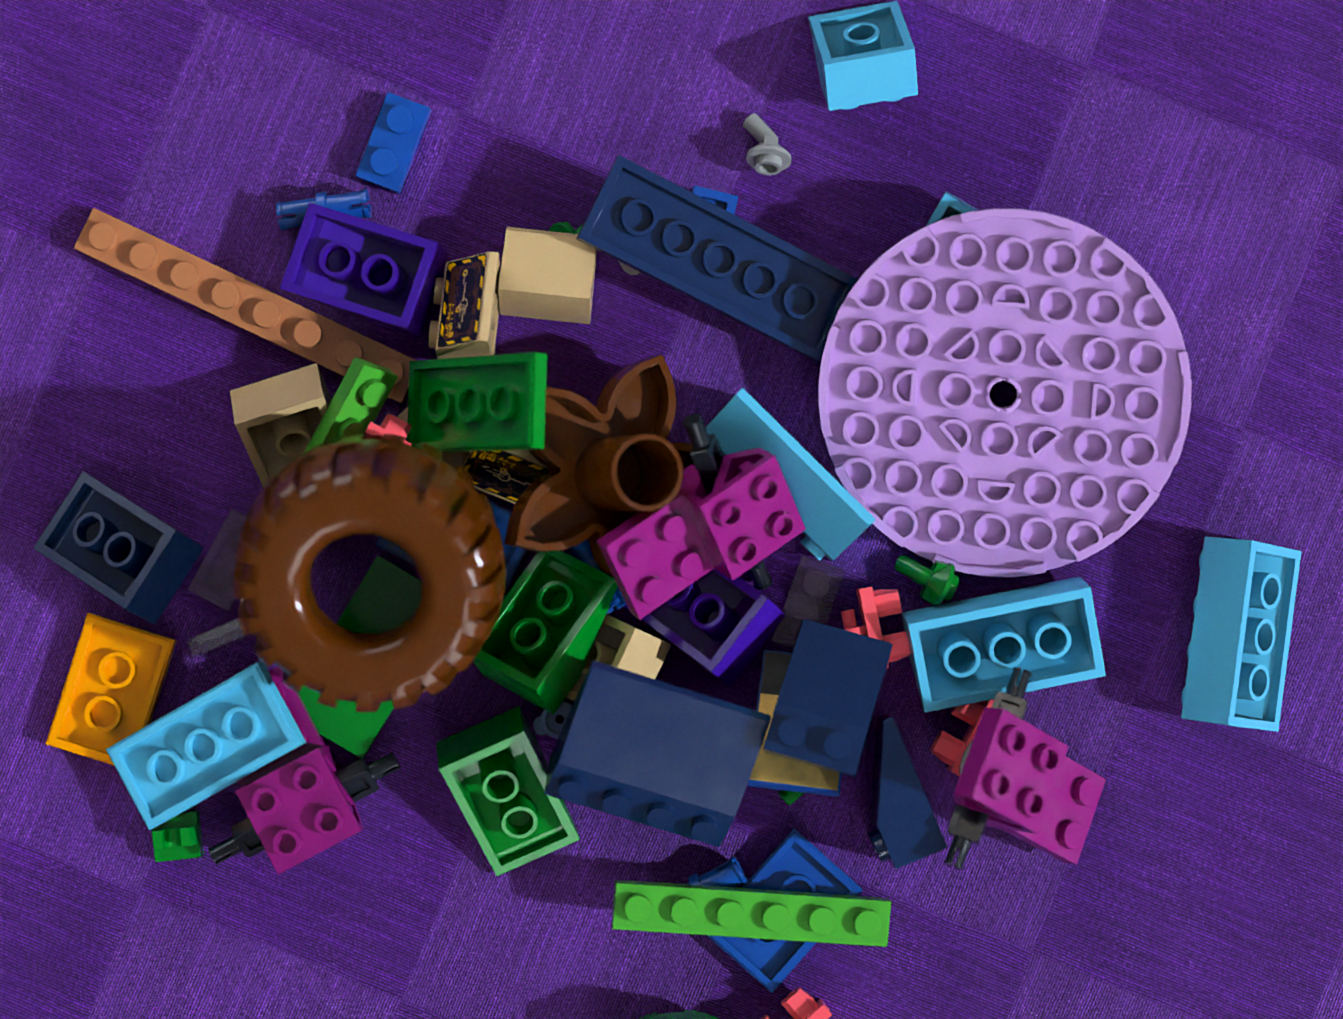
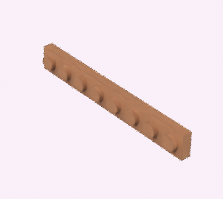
(236, 299)

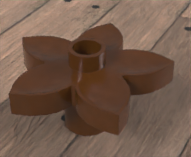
(602, 462)

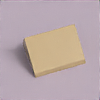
(546, 276)

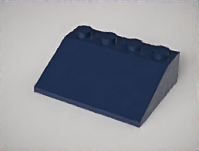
(656, 753)

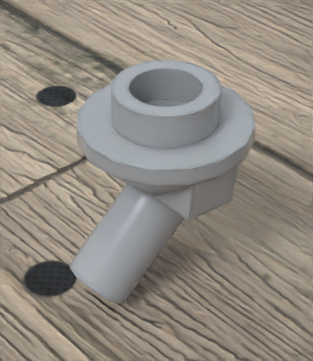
(769, 155)

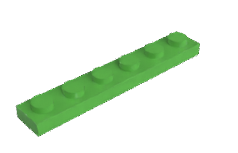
(750, 913)

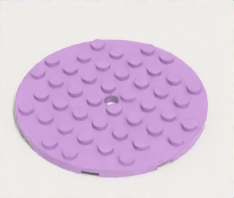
(1023, 304)

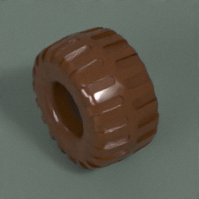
(403, 498)

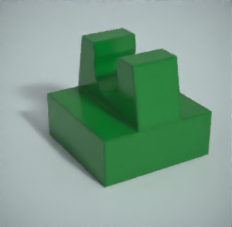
(178, 838)

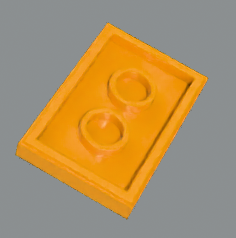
(109, 687)

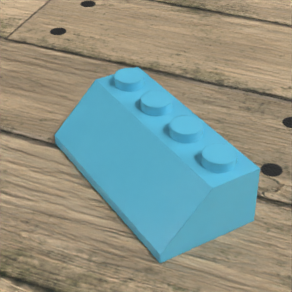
(825, 506)
(1240, 633)
(970, 645)

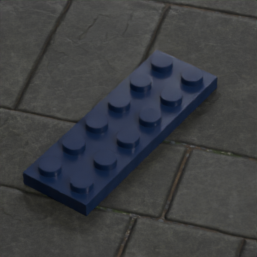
(715, 258)

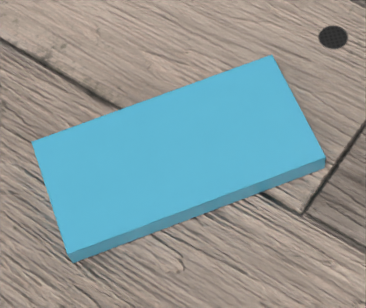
(206, 745)

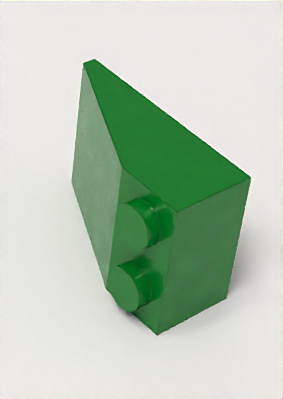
(547, 628)
(500, 788)

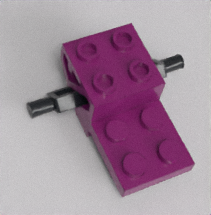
(722, 519)
(1021, 783)
(301, 798)

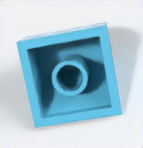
(864, 55)

